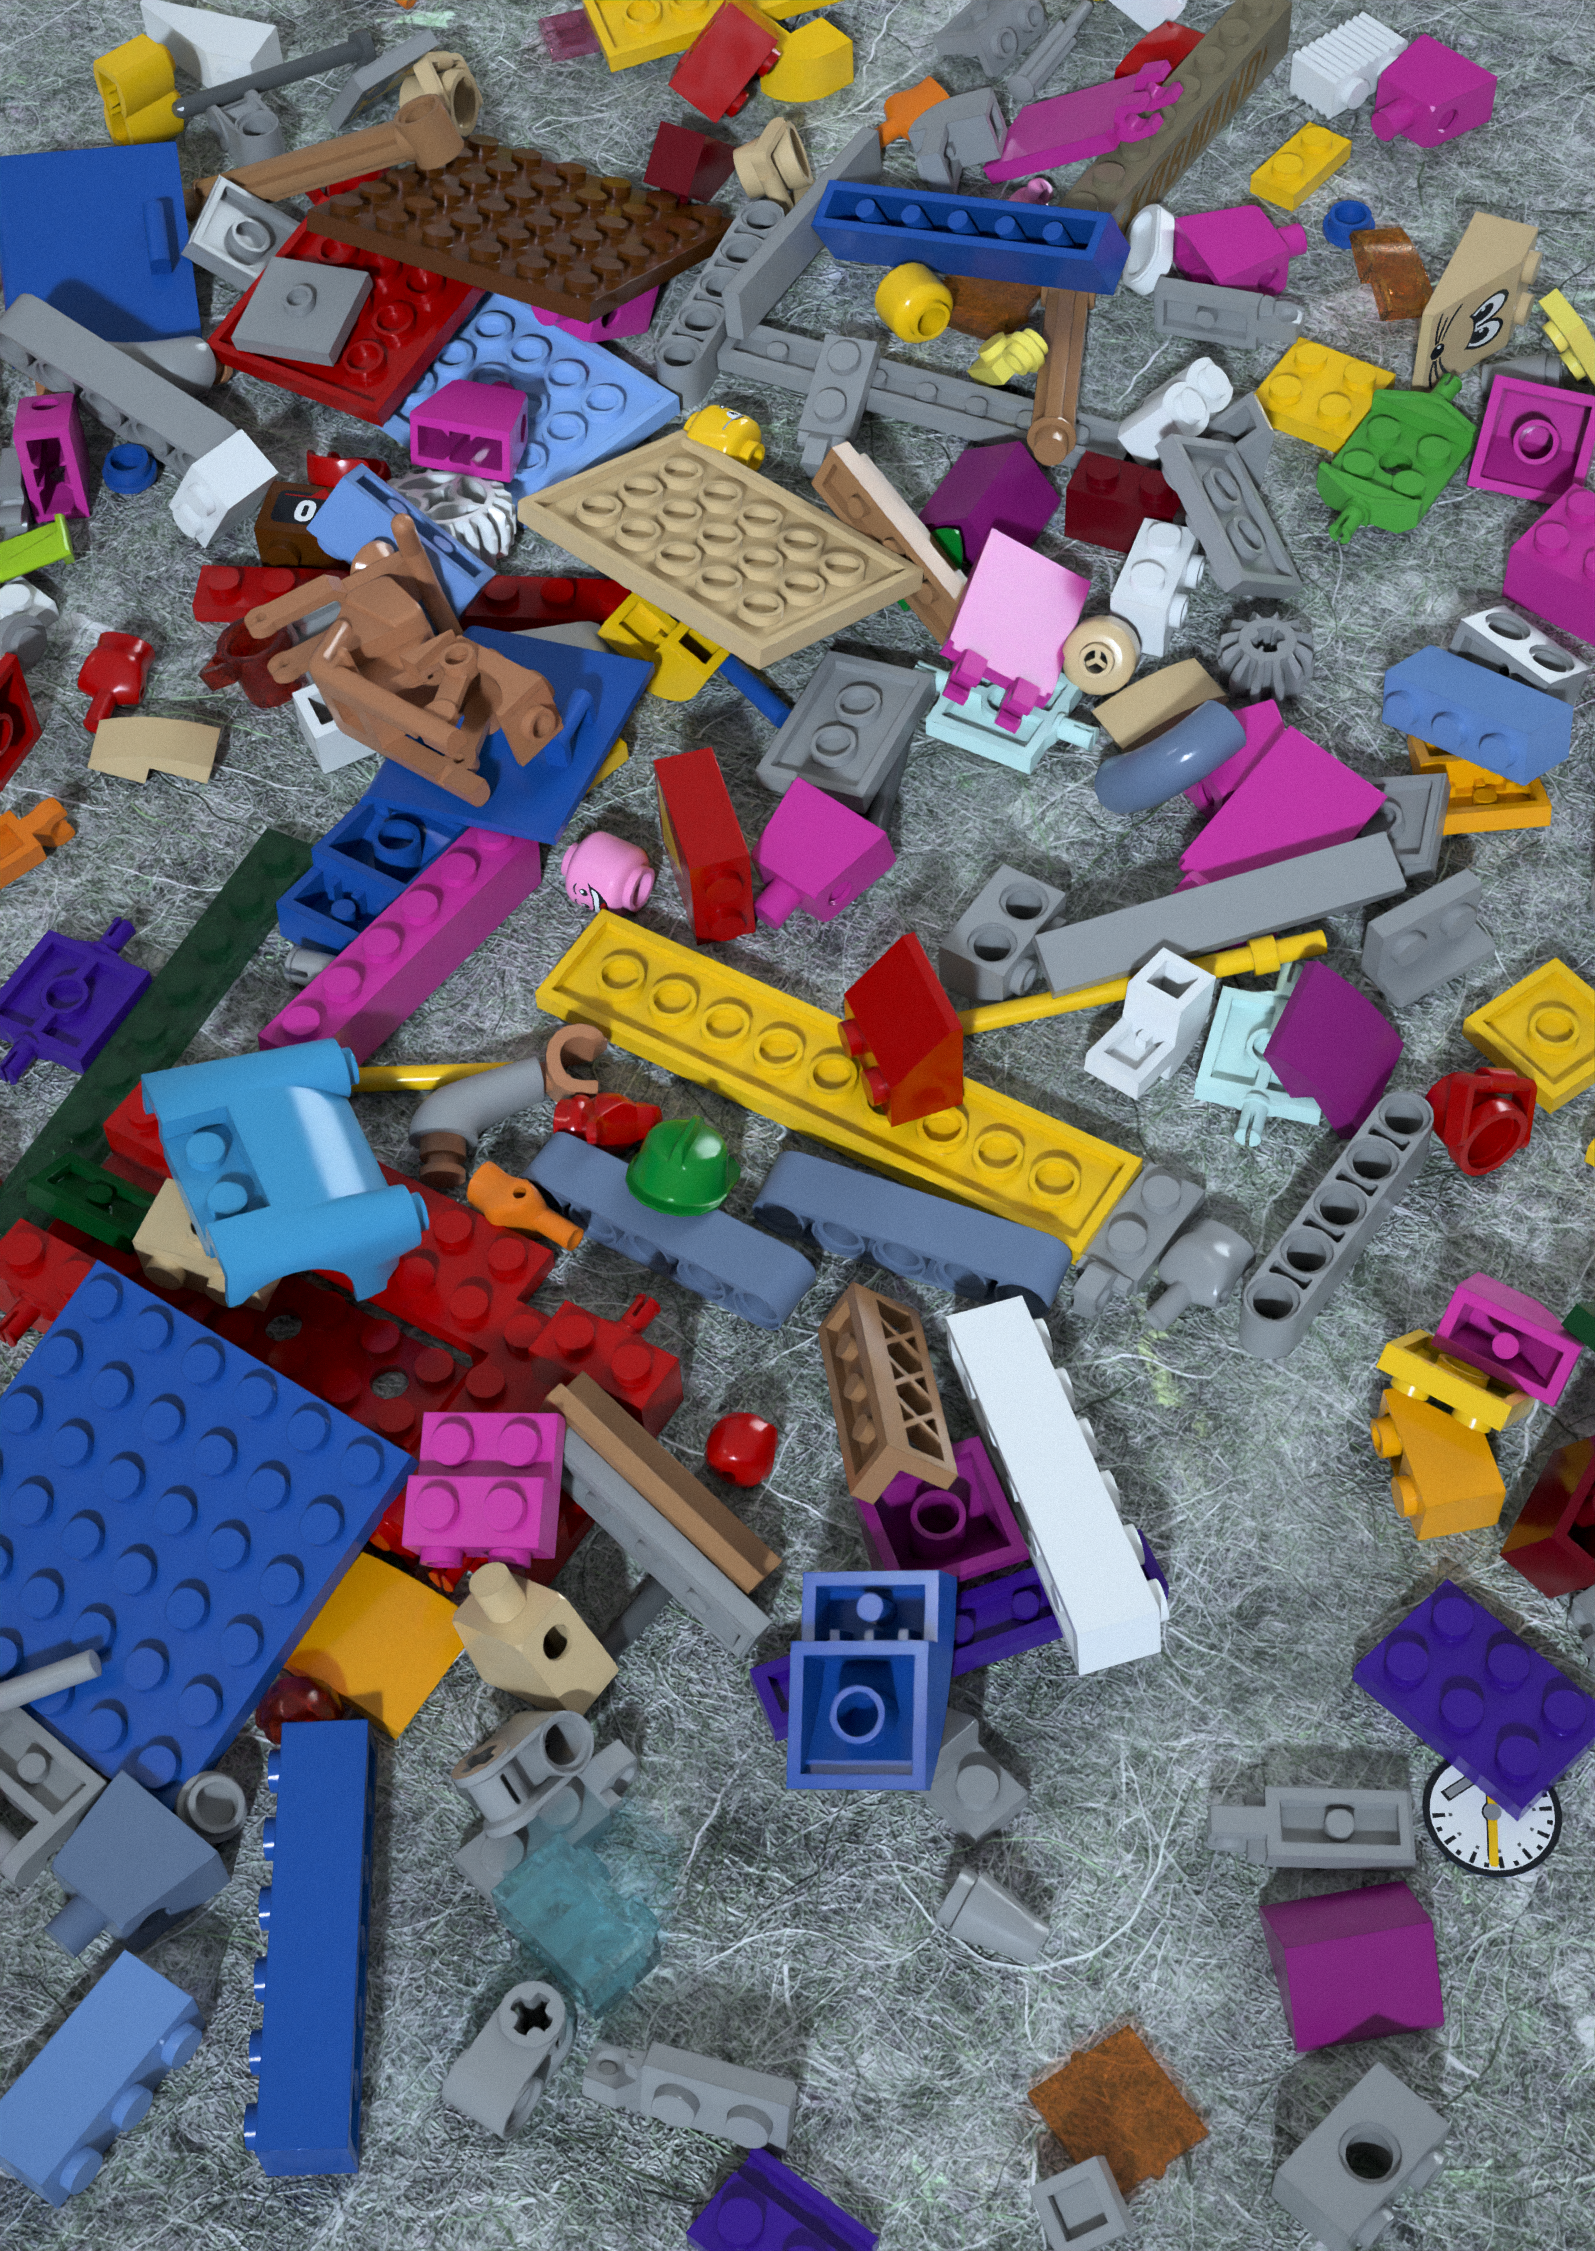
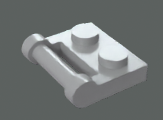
(45, 1786)

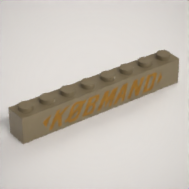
(1216, 84)

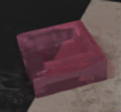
(568, 35)

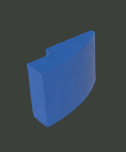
(359, 874)
(870, 1680)

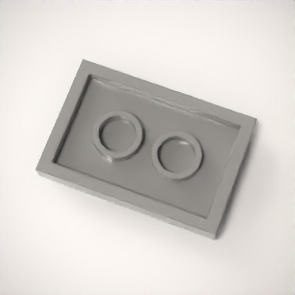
(1228, 517)
(847, 729)

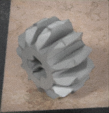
(1265, 659)

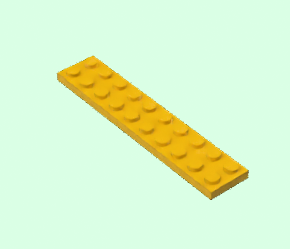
(793, 1069)

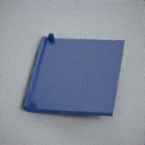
(100, 239)
(538, 800)

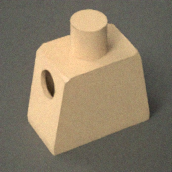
(516, 1630)

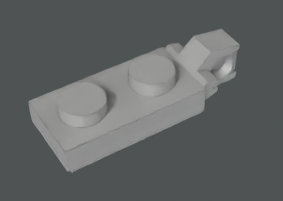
(1224, 314)
(836, 397)
(1135, 1238)
(576, 1812)
(1318, 1828)
(695, 2093)

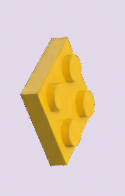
(1321, 394)
(1541, 1032)
(1428, 1371)

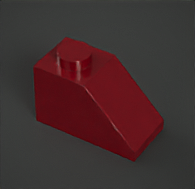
(688, 163)

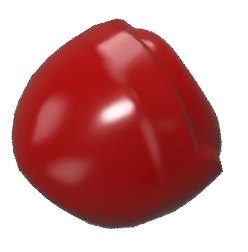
(741, 1449)

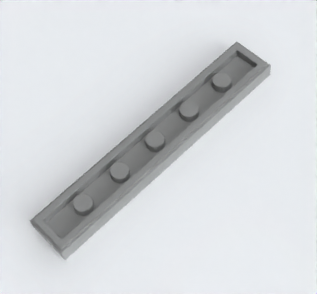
(793, 241)
(1220, 913)

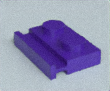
(775, 2210)

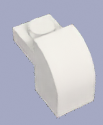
(1158, 1025)

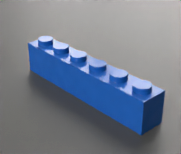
(972, 236)
(316, 1951)

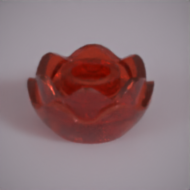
(296, 1701)

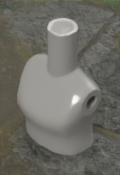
(1200, 1271)

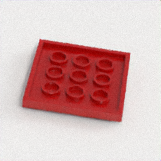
(390, 345)

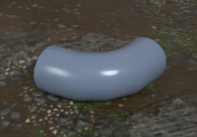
(1171, 761)

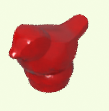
(606, 1121)

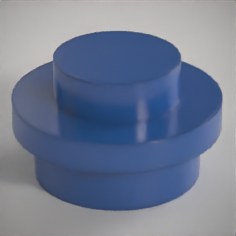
(1345, 218)
(129, 469)

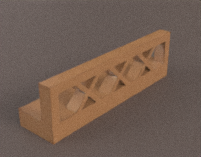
(873, 507)
(866, 1391)
(663, 1482)

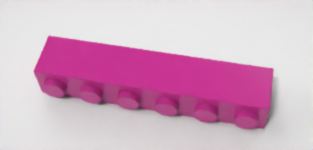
(412, 945)

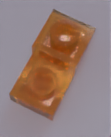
(1394, 270)

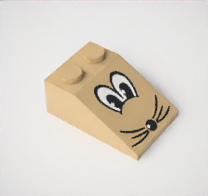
(1477, 299)

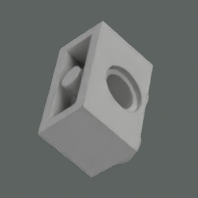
(1373, 2118)

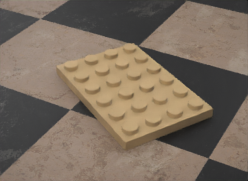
(720, 548)

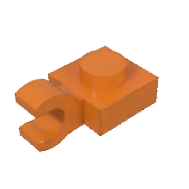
(23, 838)

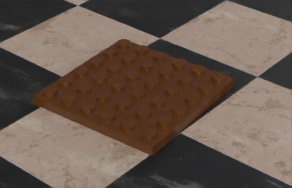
(526, 228)

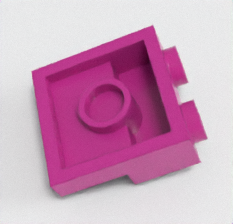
(485, 1488)

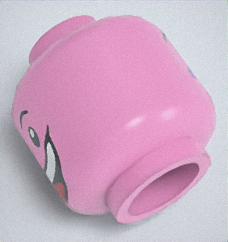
(607, 874)

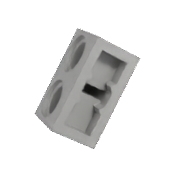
(1519, 651)
(991, 946)

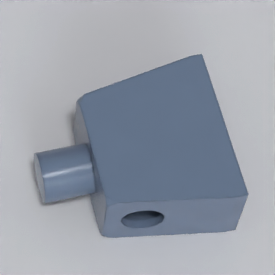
(131, 1871)

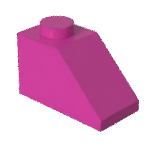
(1508, 1337)

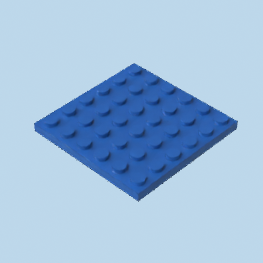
(173, 1523)

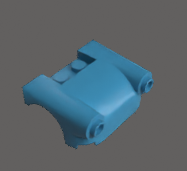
(281, 1168)

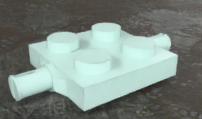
(974, 726)
(1234, 1063)

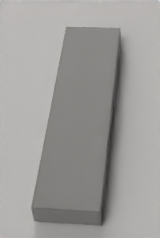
(660, 1548)

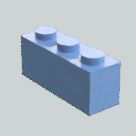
(362, 512)
(1477, 714)
(95, 2078)

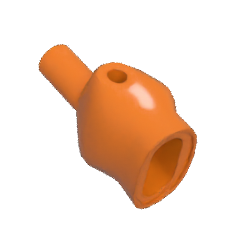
(906, 106)
(519, 1207)

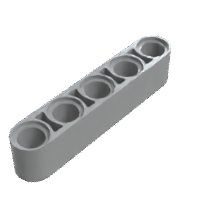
(690, 344)
(109, 384)
(1329, 1247)

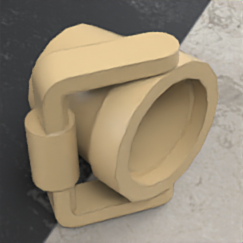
(452, 81)
(774, 165)

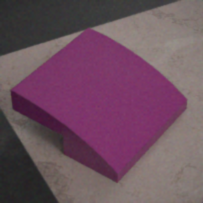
(1333, 1048)

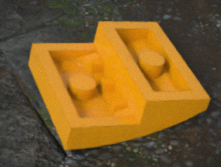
(1479, 797)
(380, 1643)

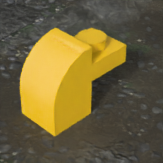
(811, 62)
(679, 653)

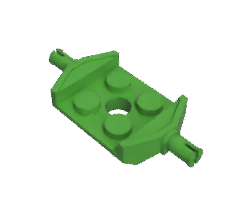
(1402, 432)

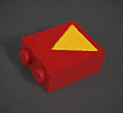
(705, 846)

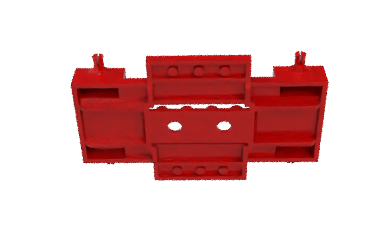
(459, 1285)

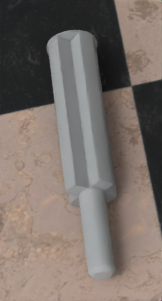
(1047, 54)

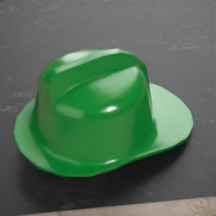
(682, 1168)

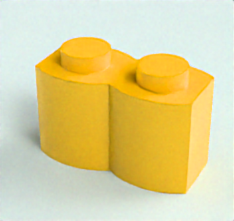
(138, 92)

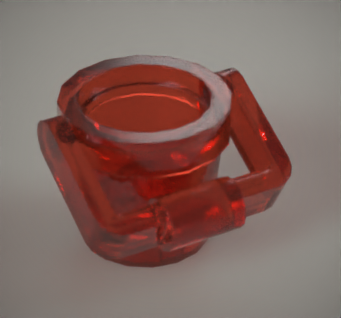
(245, 661)

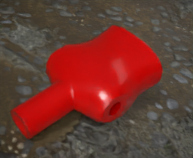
(114, 675)

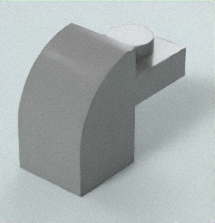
(957, 135)

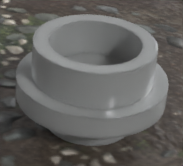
(24, 637)
(212, 1806)

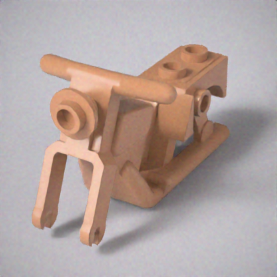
(394, 678)

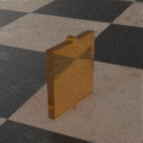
(989, 305)
(1119, 2107)

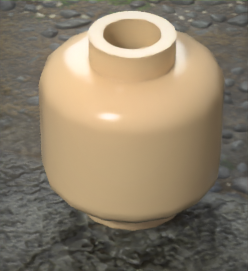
(1103, 635)

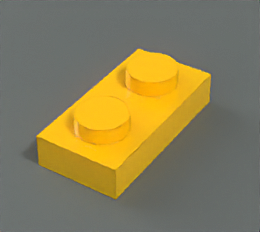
(1300, 166)

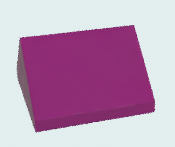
(994, 490)
(948, 1530)
(1354, 1965)

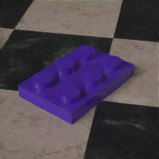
(1481, 1698)

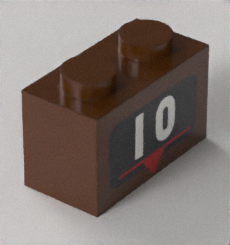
(283, 525)

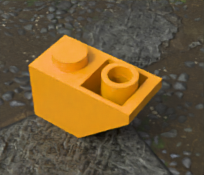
(1439, 1467)

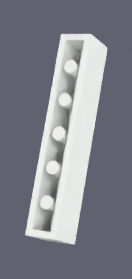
(1054, 1486)

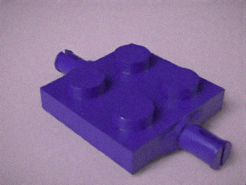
(68, 1000)

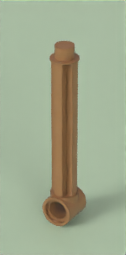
(418, 134)
(1058, 380)

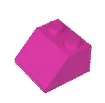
(1534, 441)

